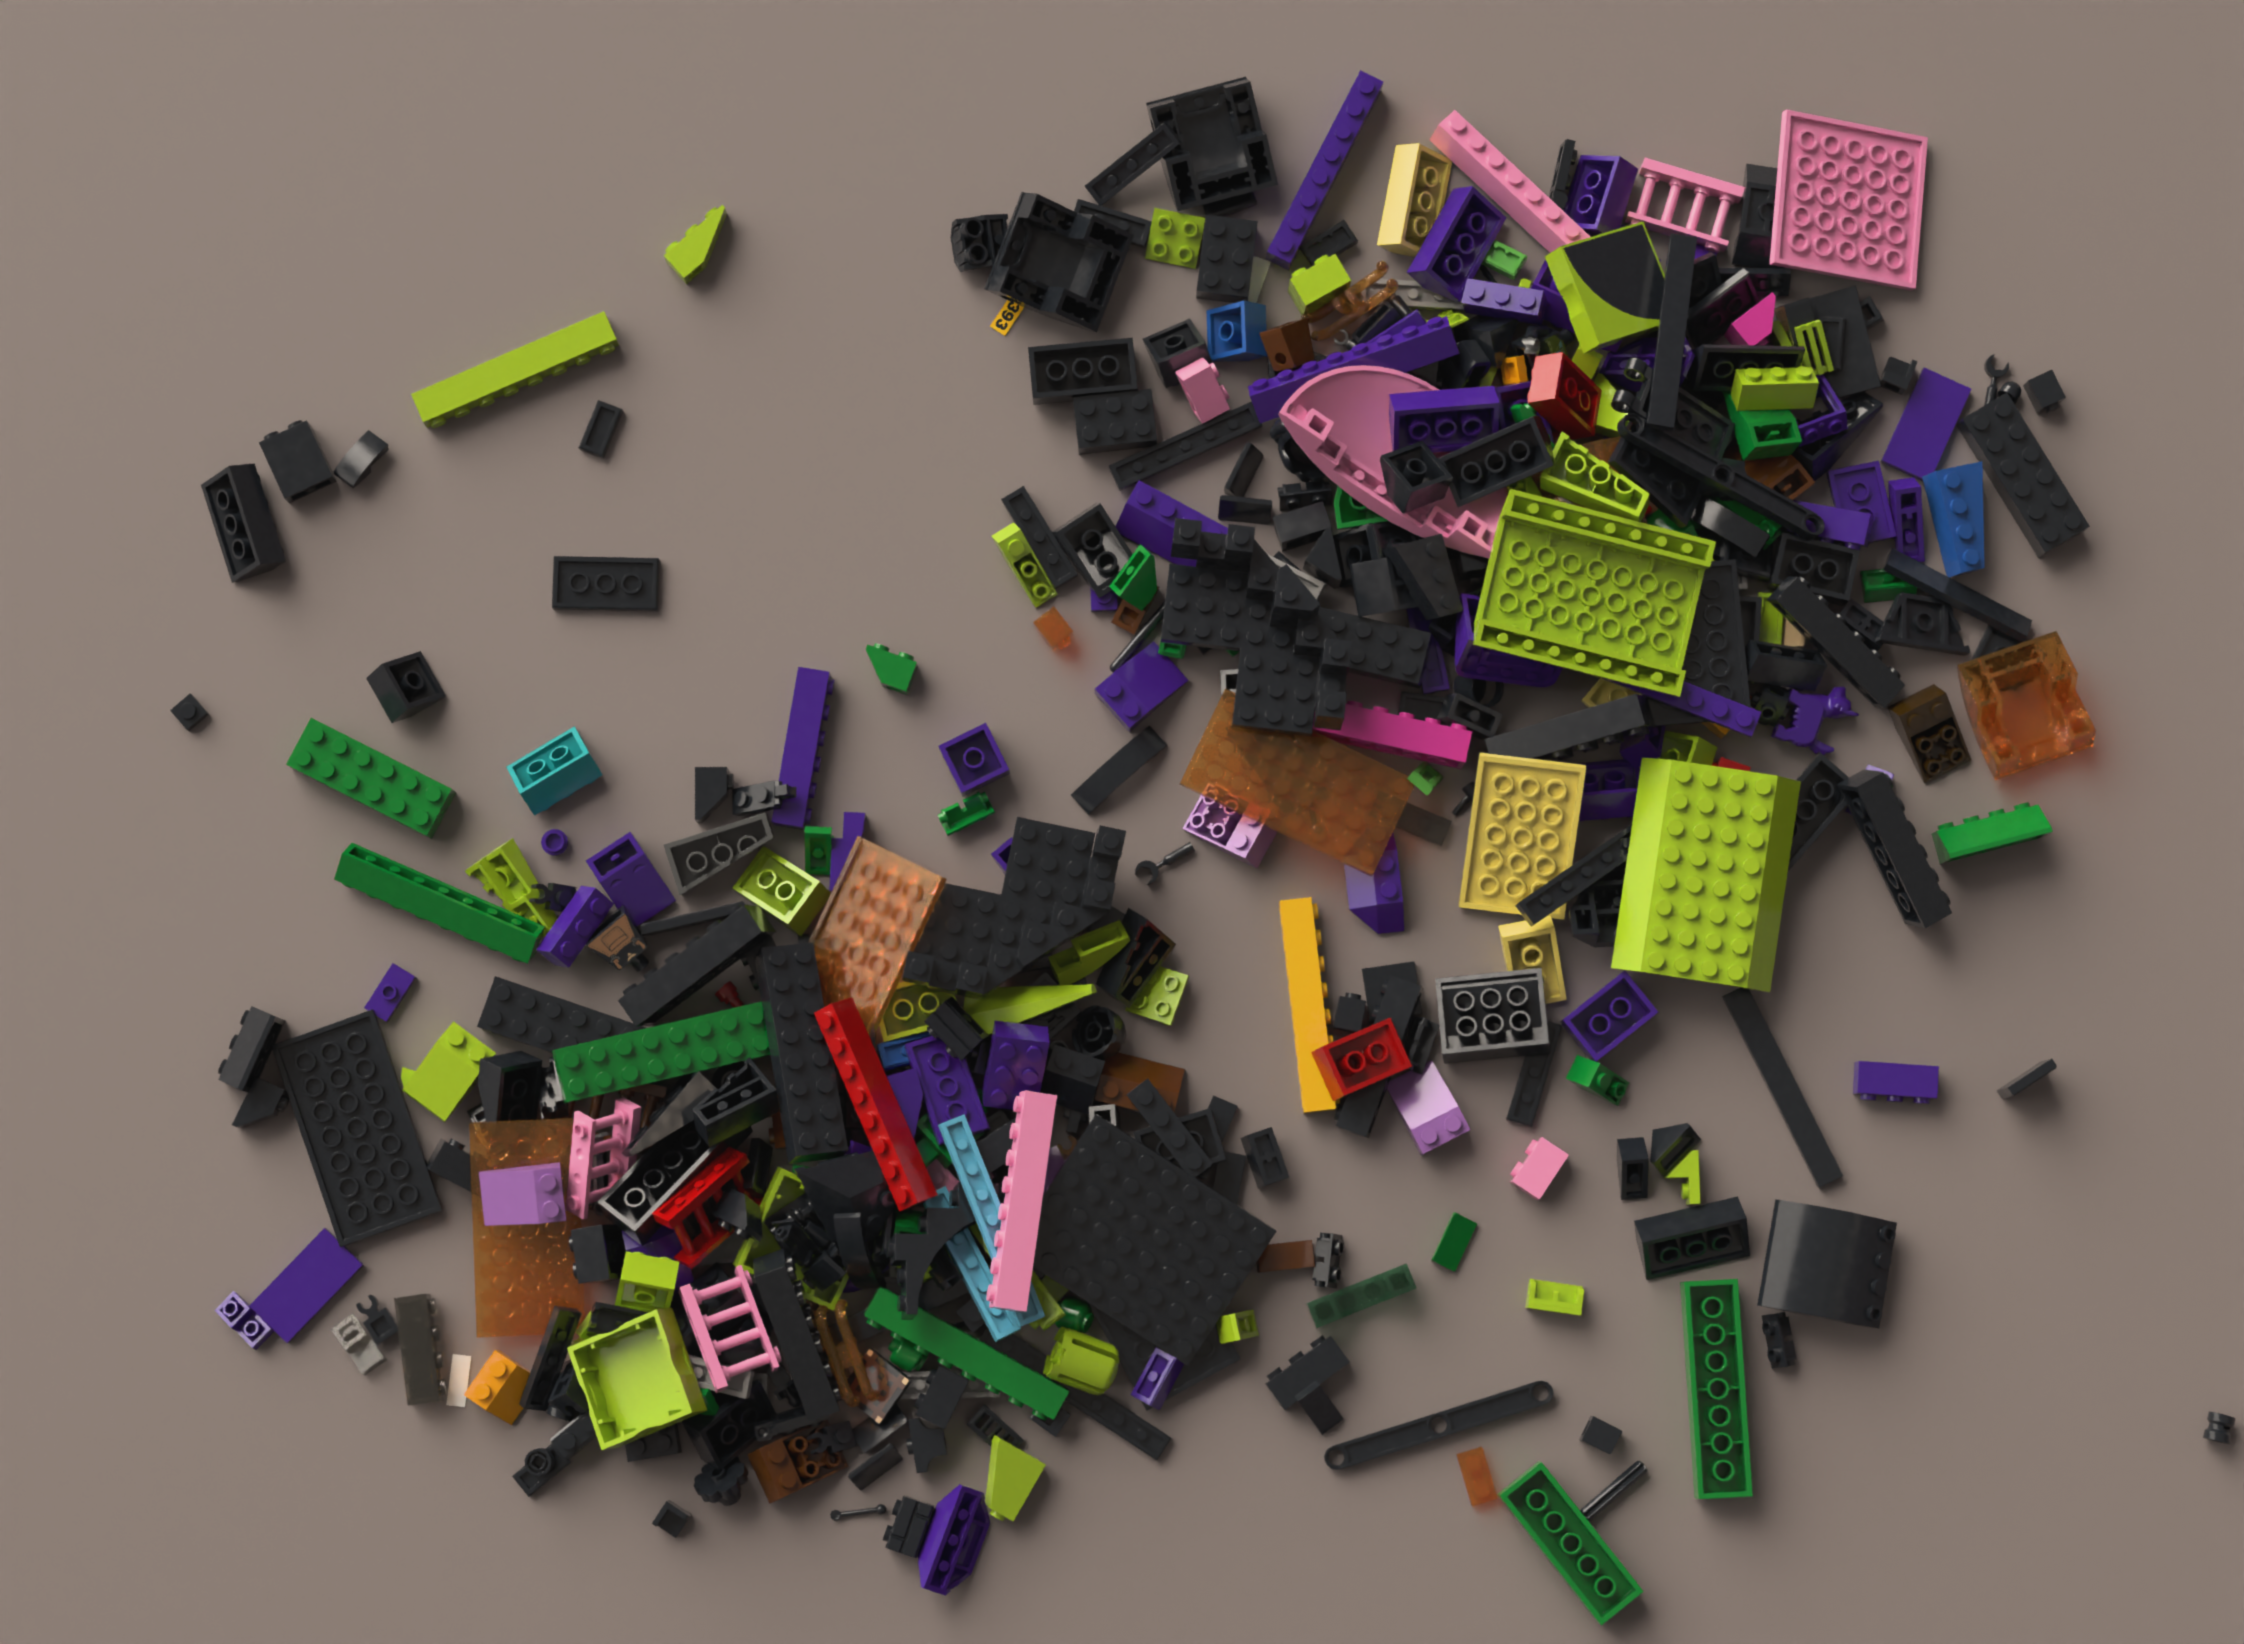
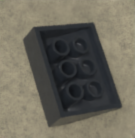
(1492, 1015)

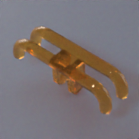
(1352, 303)
(844, 1354)

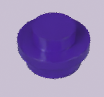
(554, 842)

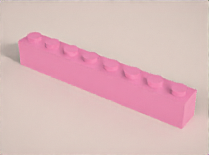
(1505, 183)
(1022, 1201)

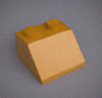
(500, 1387)

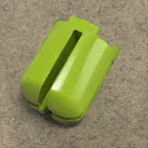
(1082, 1362)

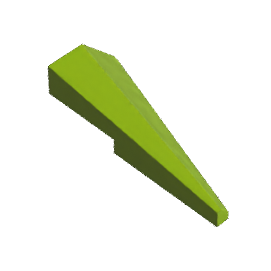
(510, 878)
(1022, 1003)

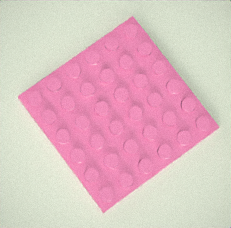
(1848, 200)

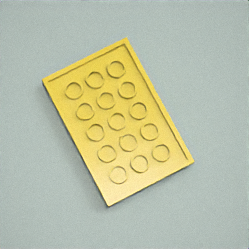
(1519, 830)

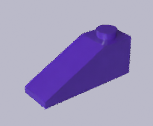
(1907, 516)

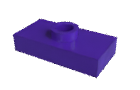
(390, 992)

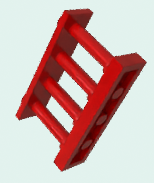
(690, 1200)

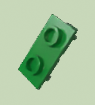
(955, 819)

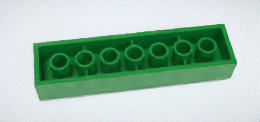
(661, 1052)
(1716, 1389)

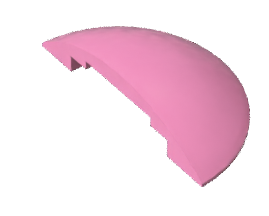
(1344, 431)

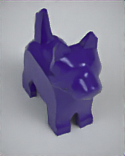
(1808, 717)

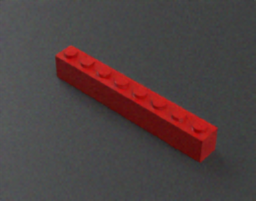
(875, 1104)

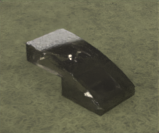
(358, 1344)

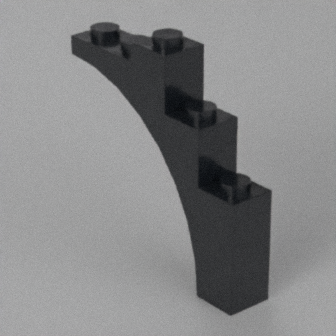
(917, 1251)

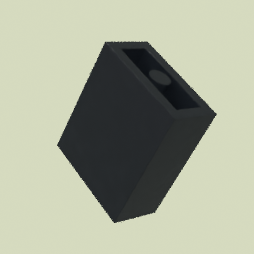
(297, 461)

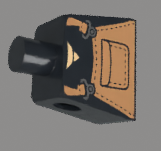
(1794, 315)
(619, 941)

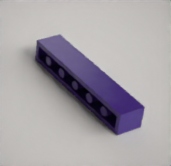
(802, 745)

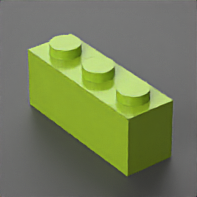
(1774, 388)

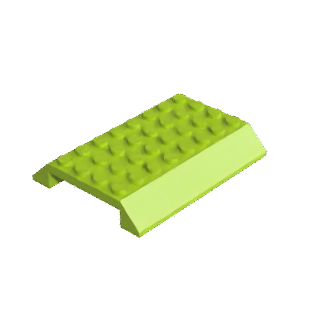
(1591, 592)
(1706, 873)

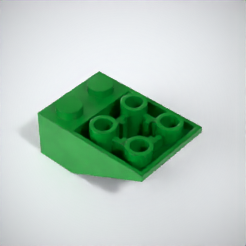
(1763, 432)

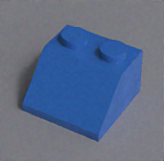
(1236, 331)

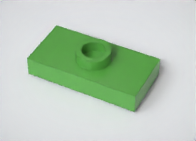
(1504, 260)
(1425, 778)

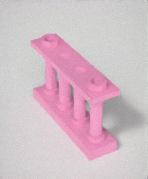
(1702, 187)
(625, 1126)
(702, 1324)

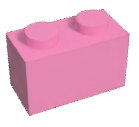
(1203, 389)
(1538, 1168)

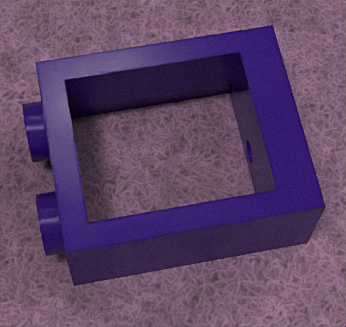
(1828, 424)

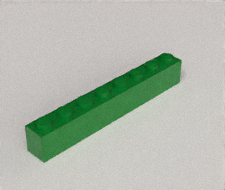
(439, 903)
(968, 1354)

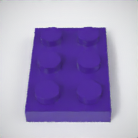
(1863, 490)

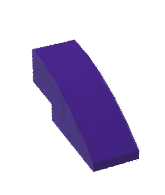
(853, 826)

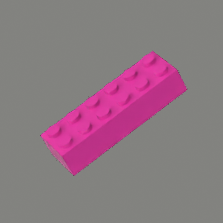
(1402, 735)

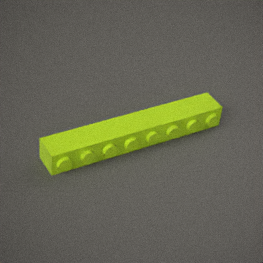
(514, 370)

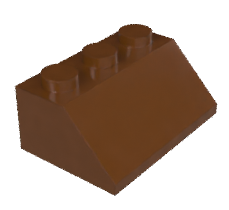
(1126, 1072)

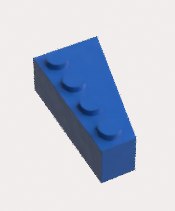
(1958, 516)

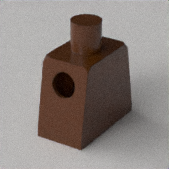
(1288, 345)

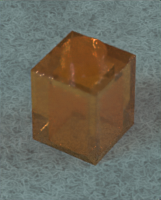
(1053, 629)

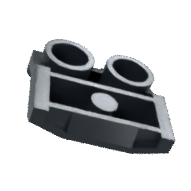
(977, 240)

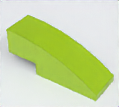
(1088, 953)

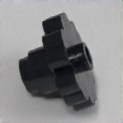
(721, 1485)

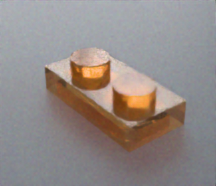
(1476, 1476)

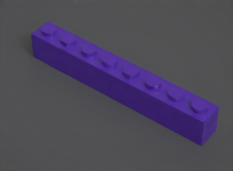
(1324, 170)
(1401, 352)

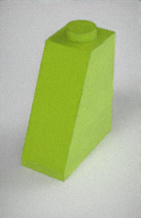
(1607, 416)
(1010, 1478)

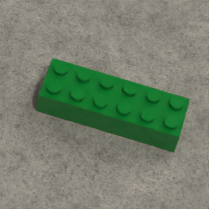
(371, 778)
(1570, 1543)

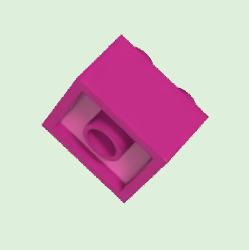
(1754, 325)

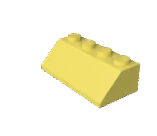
(1413, 198)

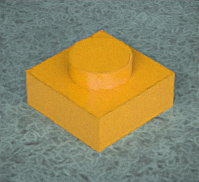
(1514, 370)

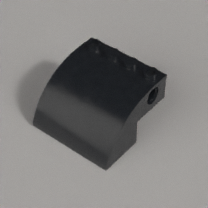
(1221, 144)
(1059, 262)
(1827, 1263)

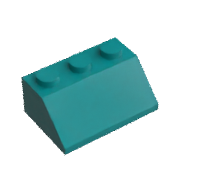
(554, 771)

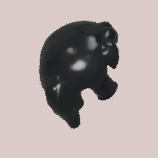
(1293, 456)

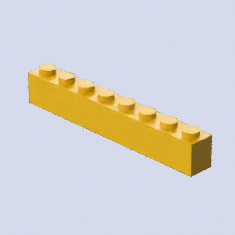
(1306, 998)

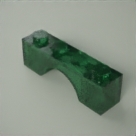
(1360, 1295)

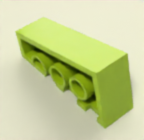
(1592, 482)

